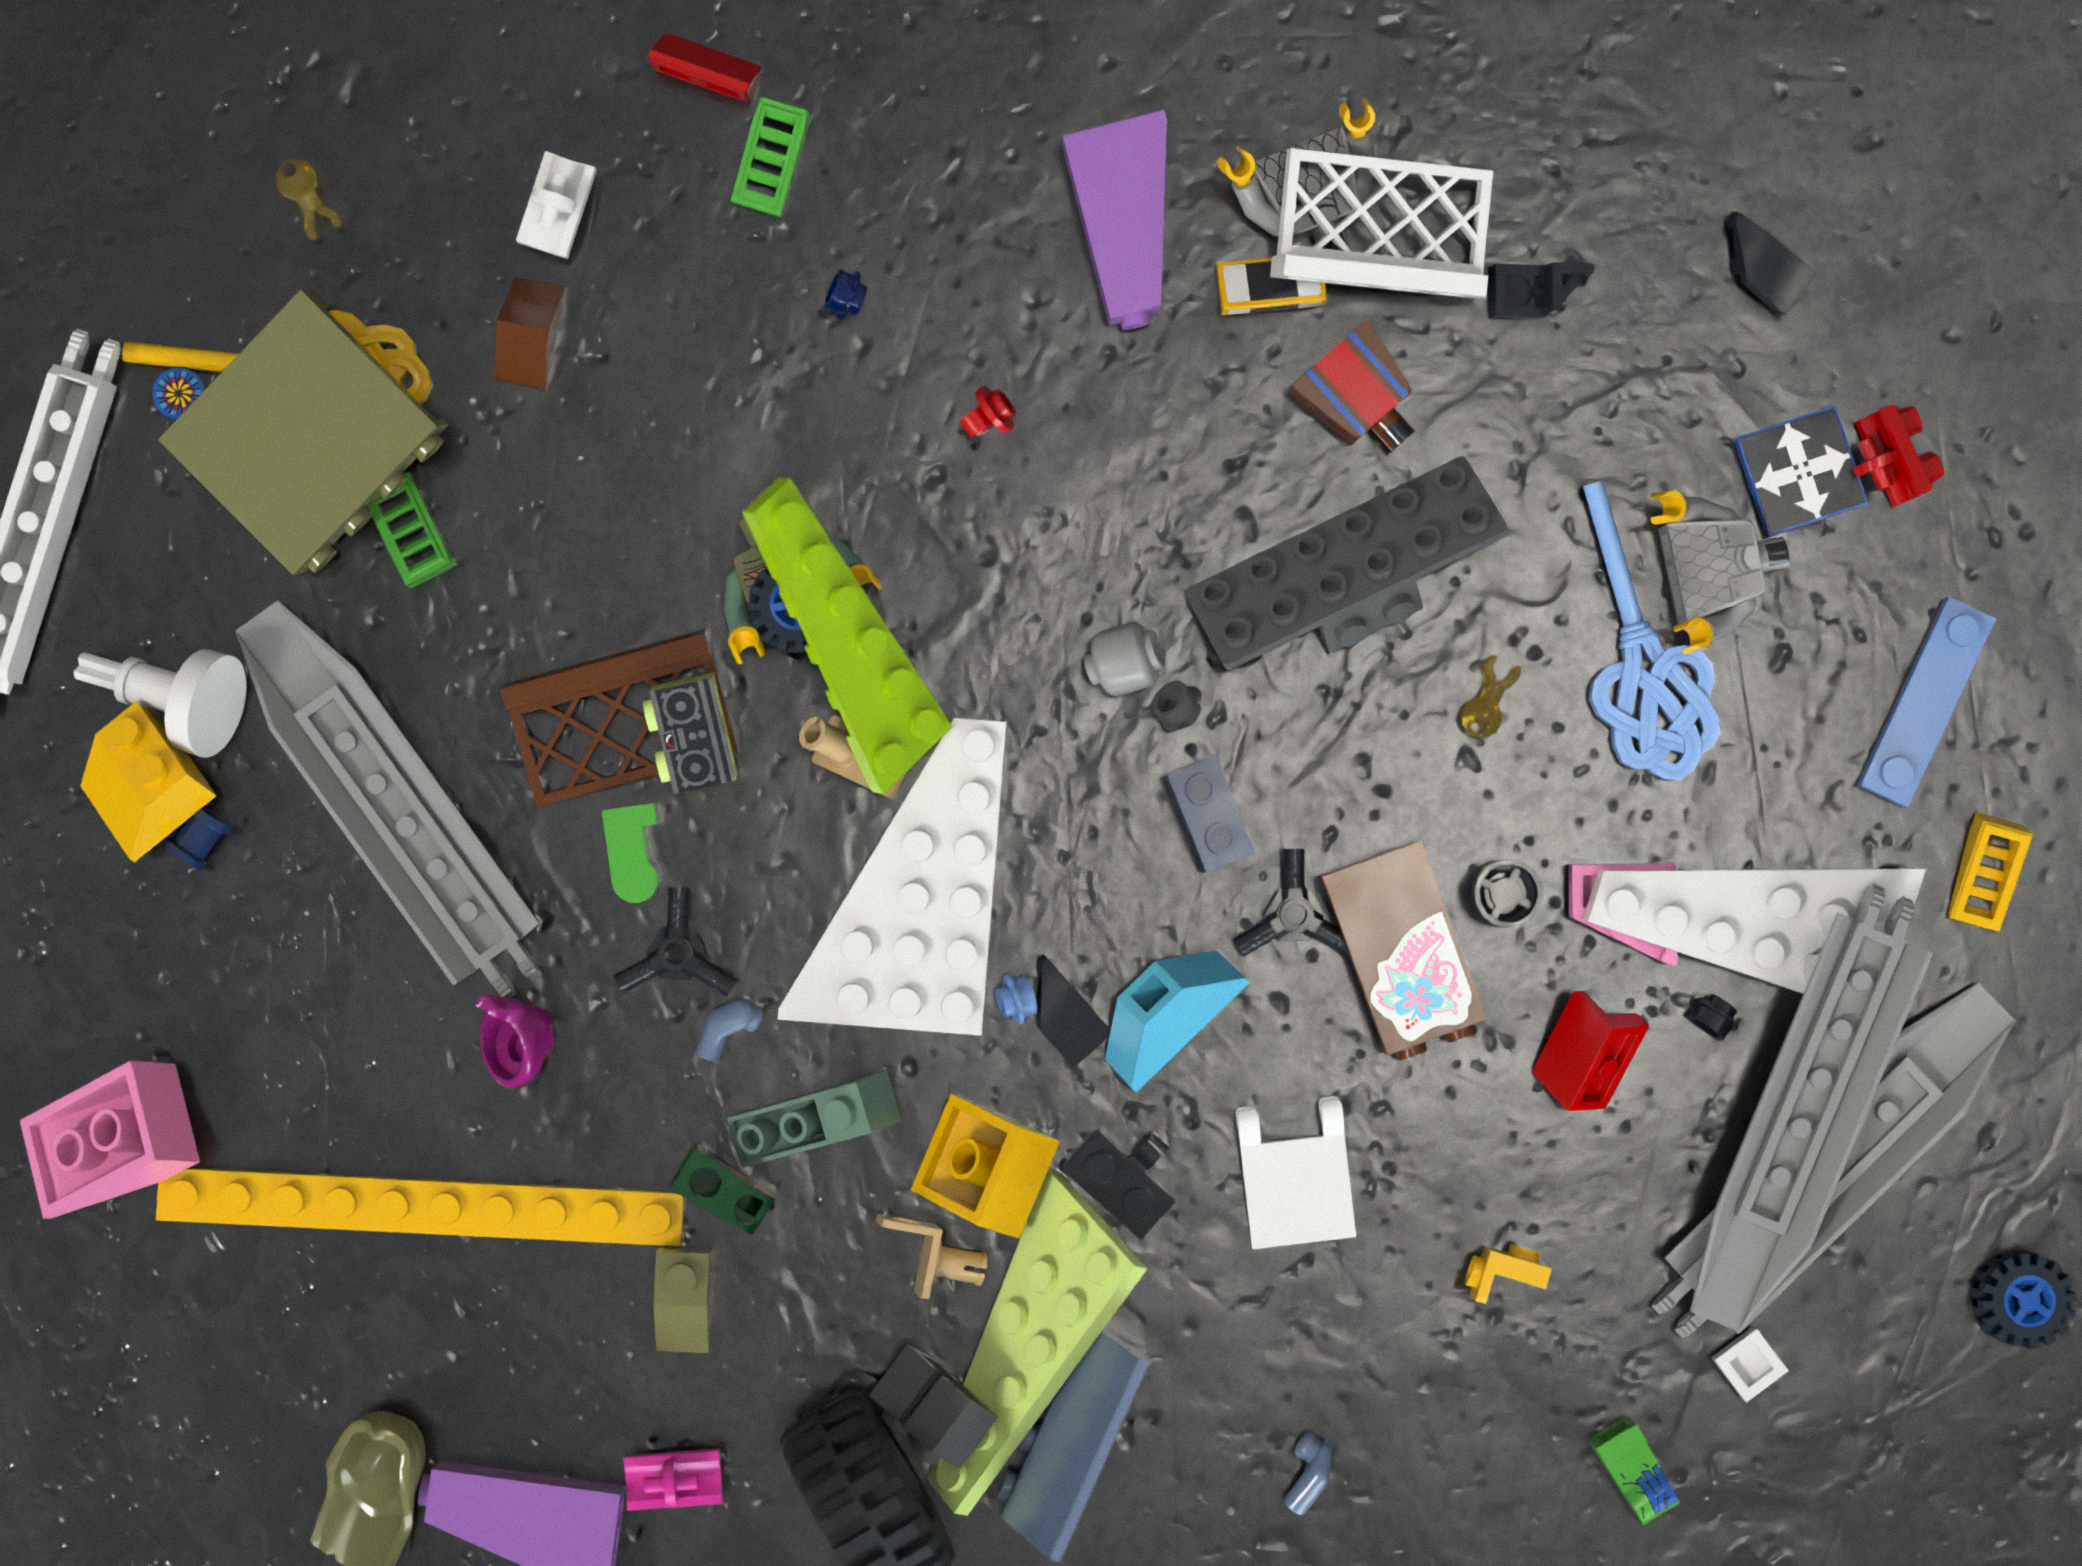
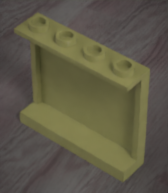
(303, 434)

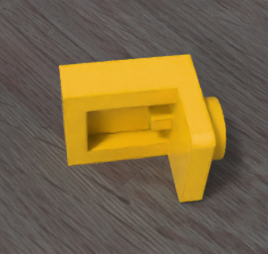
(1517, 1263)

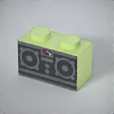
(691, 733)

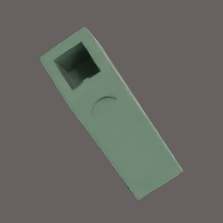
(815, 1119)

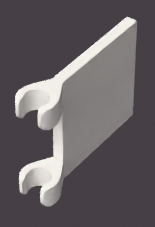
(1296, 1185)

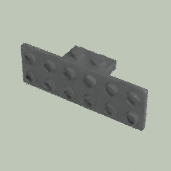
(1349, 570)

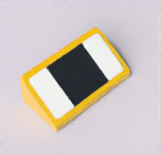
(1248, 288)

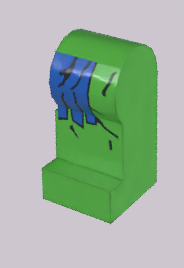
(629, 852)
(1634, 1469)

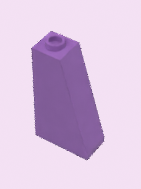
(1121, 204)
(526, 1514)

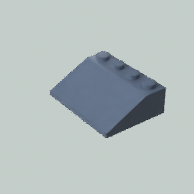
(1072, 1443)

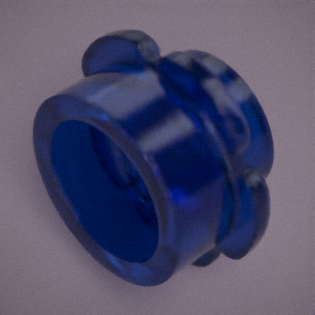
(845, 294)

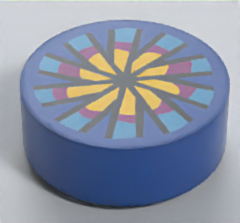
(176, 391)

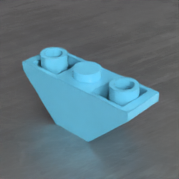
(1167, 1010)

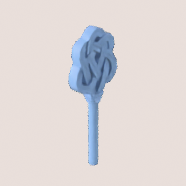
(1637, 636)

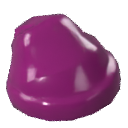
(514, 1039)

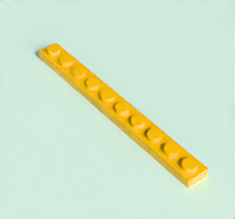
(422, 1206)

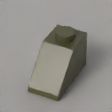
(683, 1298)

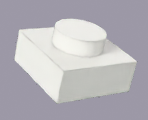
(1749, 1364)

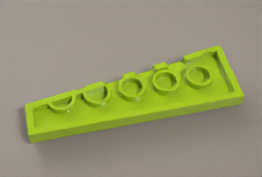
(866, 671)

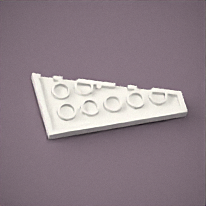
(1743, 919)

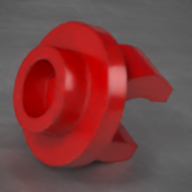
(994, 410)

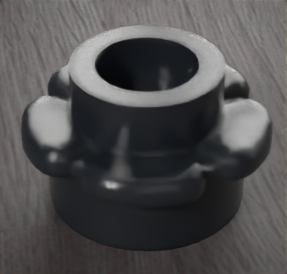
(1714, 1016)

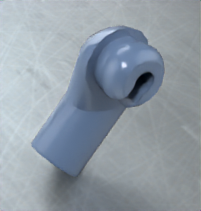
(726, 1021)
(1316, 1473)

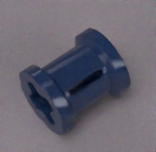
(197, 837)

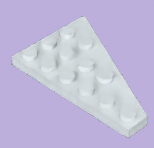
(919, 916)

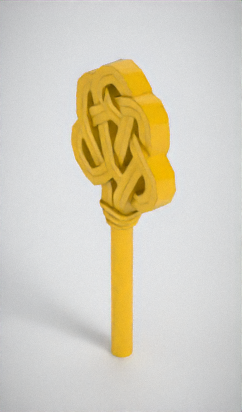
(397, 362)

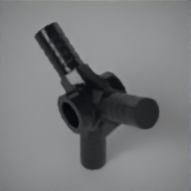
(1292, 913)
(676, 953)

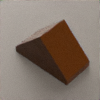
(528, 332)

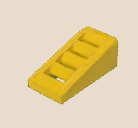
(1971, 865)

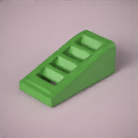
(783, 113)
(428, 568)

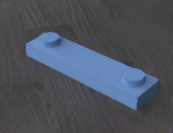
(1926, 702)

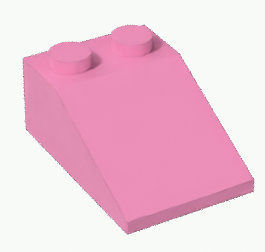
(109, 1137)

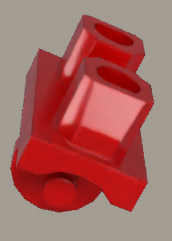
(1892, 455)

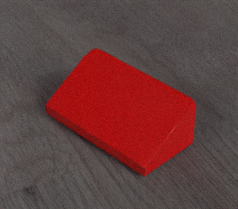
(705, 67)

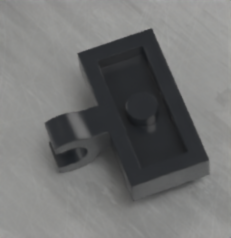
(1122, 1181)

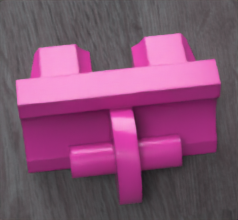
(673, 1479)

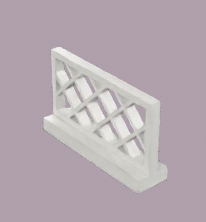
(1378, 270)

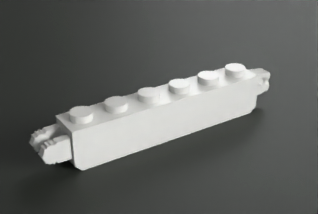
(48, 495)

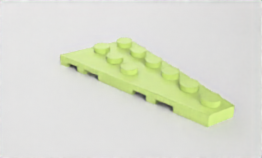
(1048, 1313)

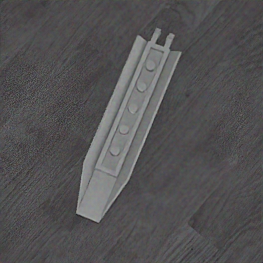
(386, 800)
(1919, 1098)
(1810, 1110)

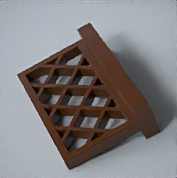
(595, 678)

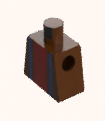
(1357, 389)

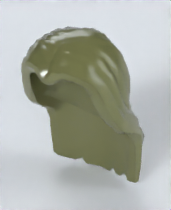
(371, 1490)

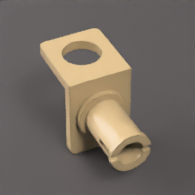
(834, 751)
(935, 1258)

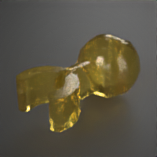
(301, 188)
(1485, 708)

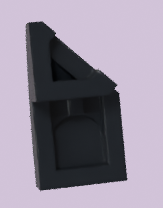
(1767, 265)
(1532, 290)
(1066, 1016)

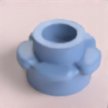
(1016, 998)

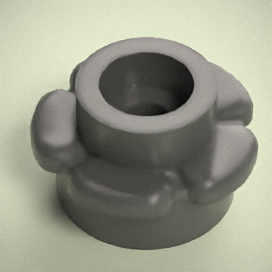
(1177, 705)

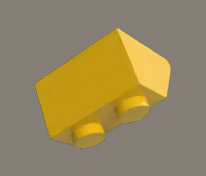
(142, 781)
(985, 1166)

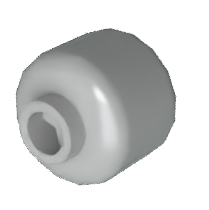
(1125, 659)

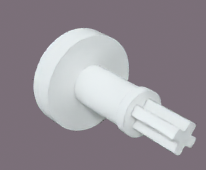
(198, 701)

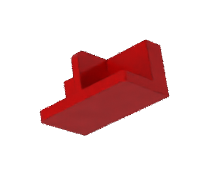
(1588, 1053)

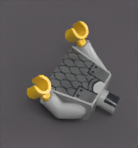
(1262, 181)
(1713, 565)

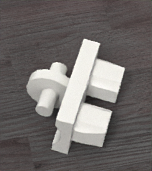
(556, 205)

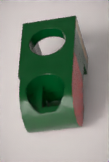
(721, 1190)

